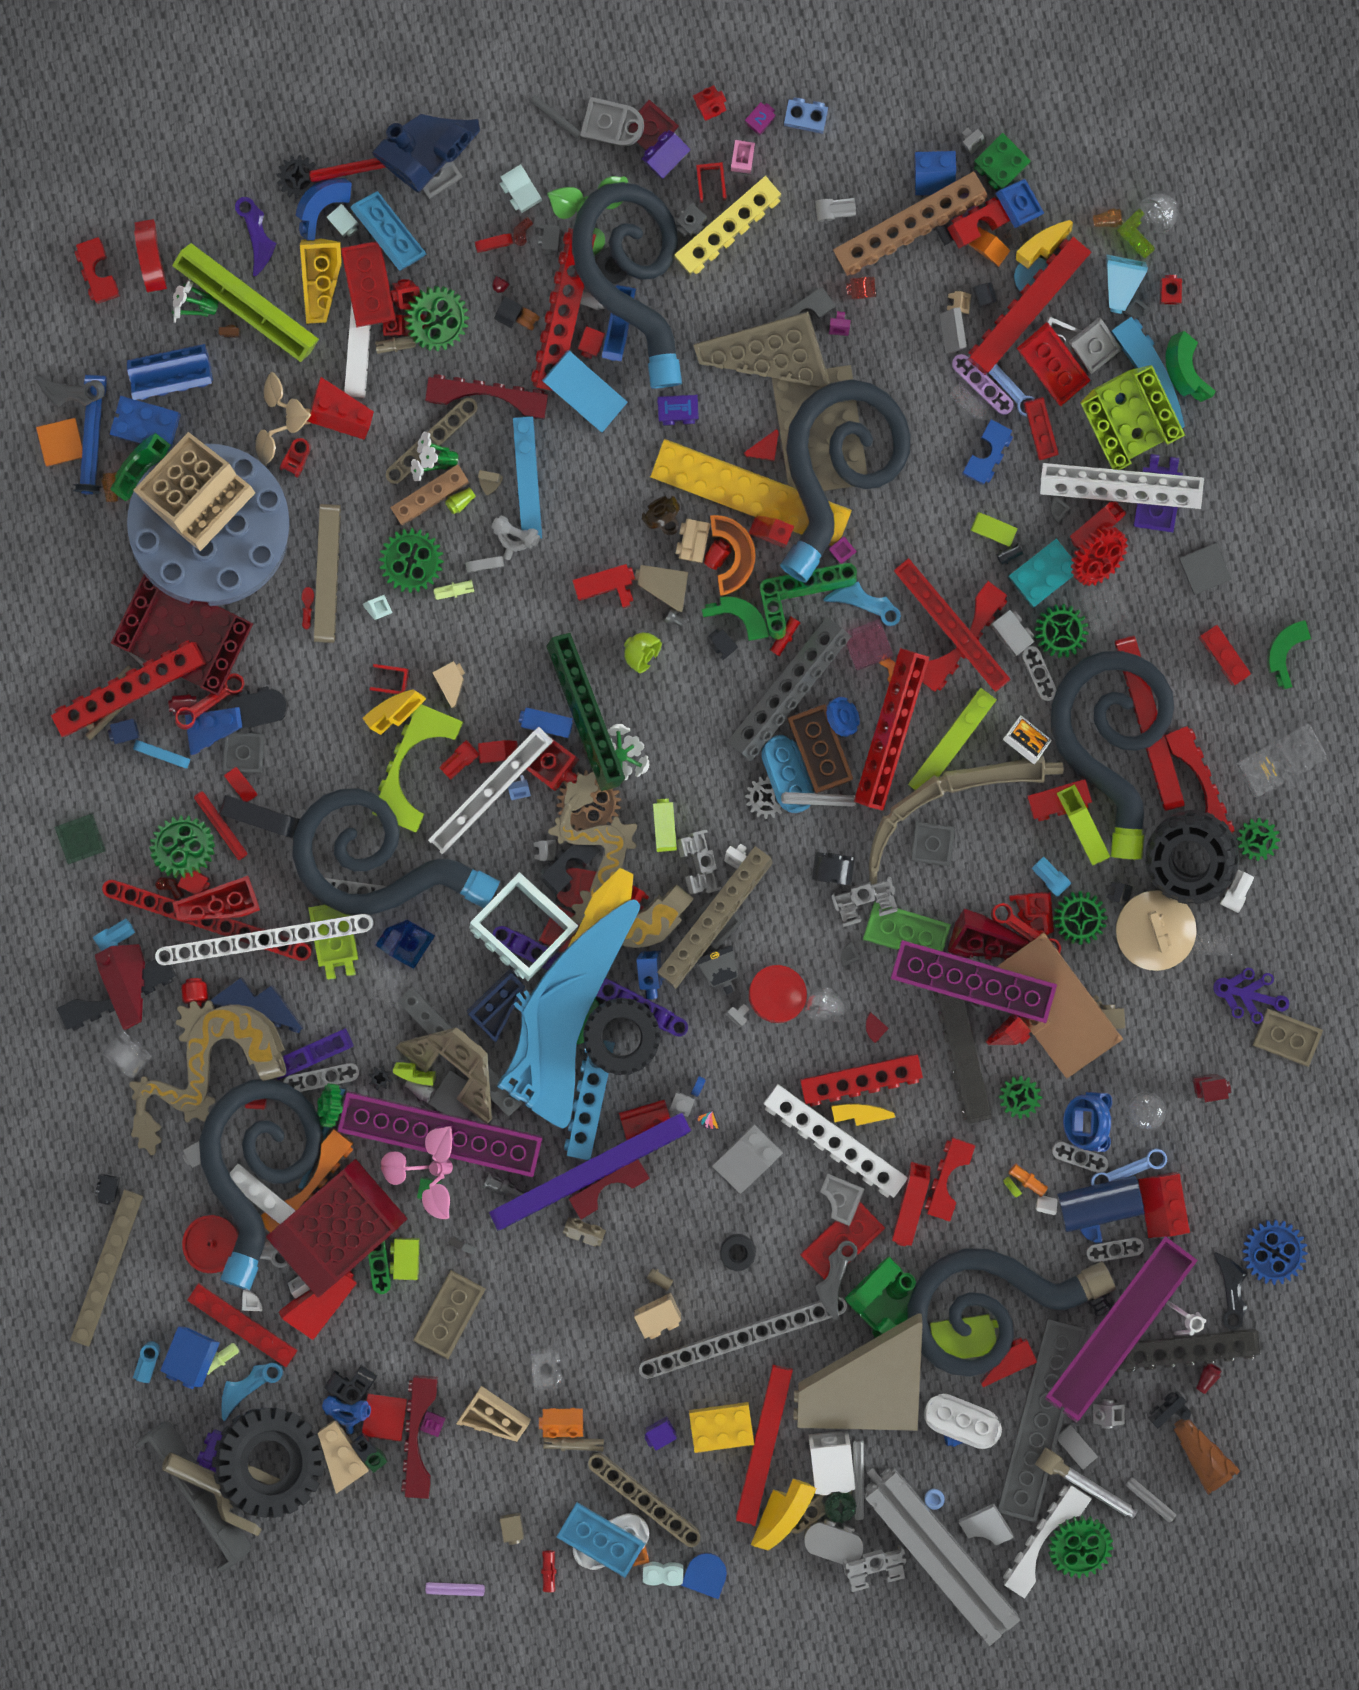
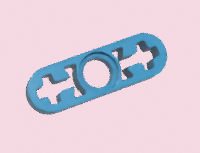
(161, 754)

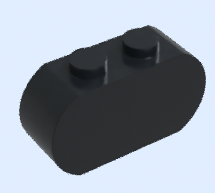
(260, 707)

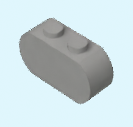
(833, 1542)

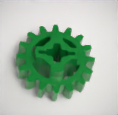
(1262, 847)
(1012, 1093)
(329, 1105)

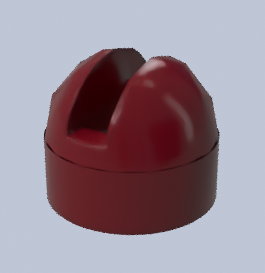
(499, 285)

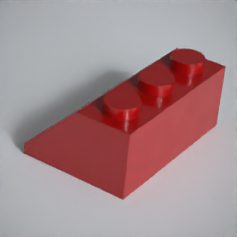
(1164, 1205)

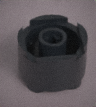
(833, 868)

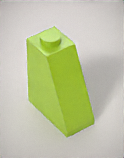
(664, 825)

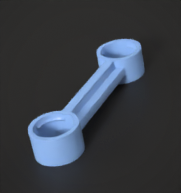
(1009, 386)
(1132, 1168)

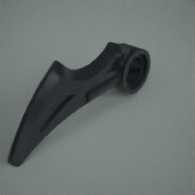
(1233, 1278)

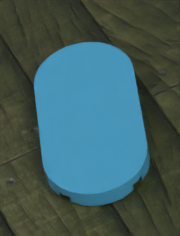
(786, 770)

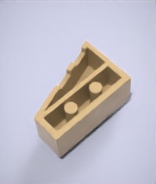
(494, 1416)
(342, 1460)

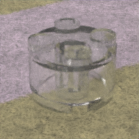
(127, 1054)

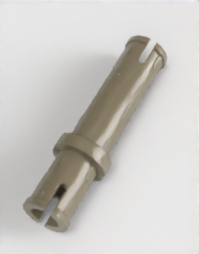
(573, 1444)

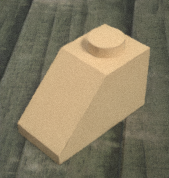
(450, 681)

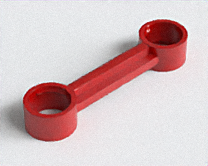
(208, 702)
(1019, 926)

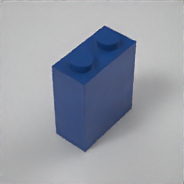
(548, 722)
(189, 1357)

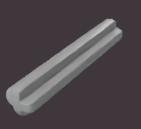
(1150, 1499)

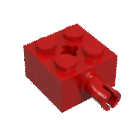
(560, 770)

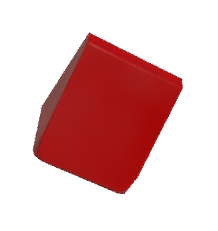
(257, 1104)

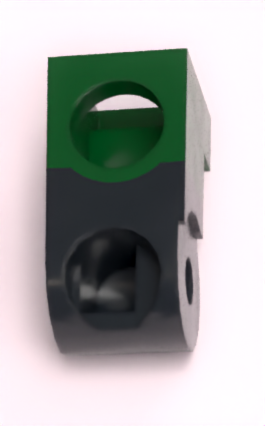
(369, 1452)

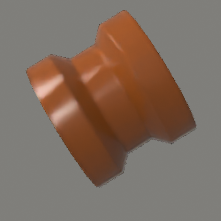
(527, 319)

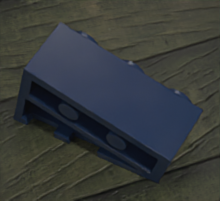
(496, 1004)

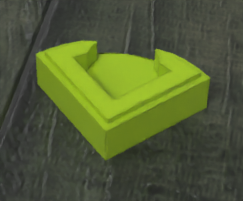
(1012, 1187)

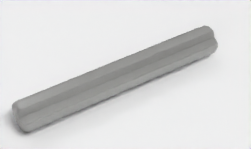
(818, 799)
(858, 1469)

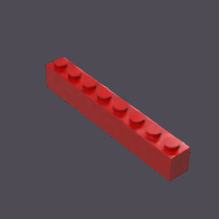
(1029, 305)

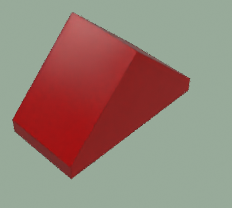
(765, 448)
(496, 751)

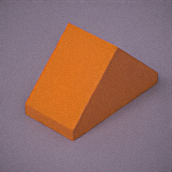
(990, 247)

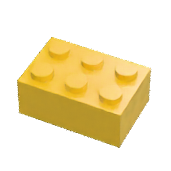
(721, 1427)

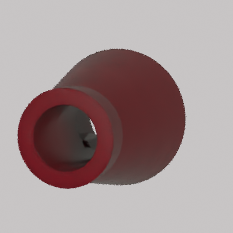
(1208, 1377)

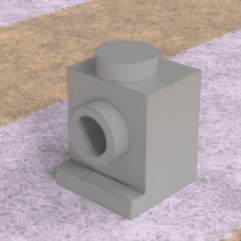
(682, 1104)

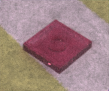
(868, 645)

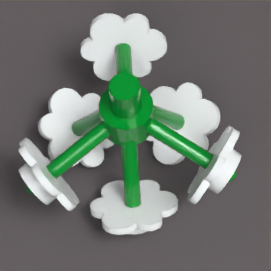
(630, 748)

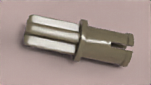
(395, 344)

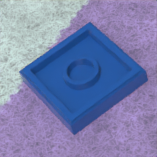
(1019, 203)

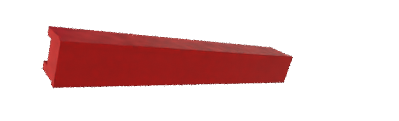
(764, 1444)

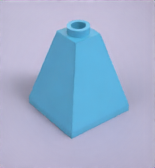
(1123, 280)

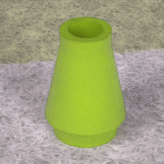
(460, 500)

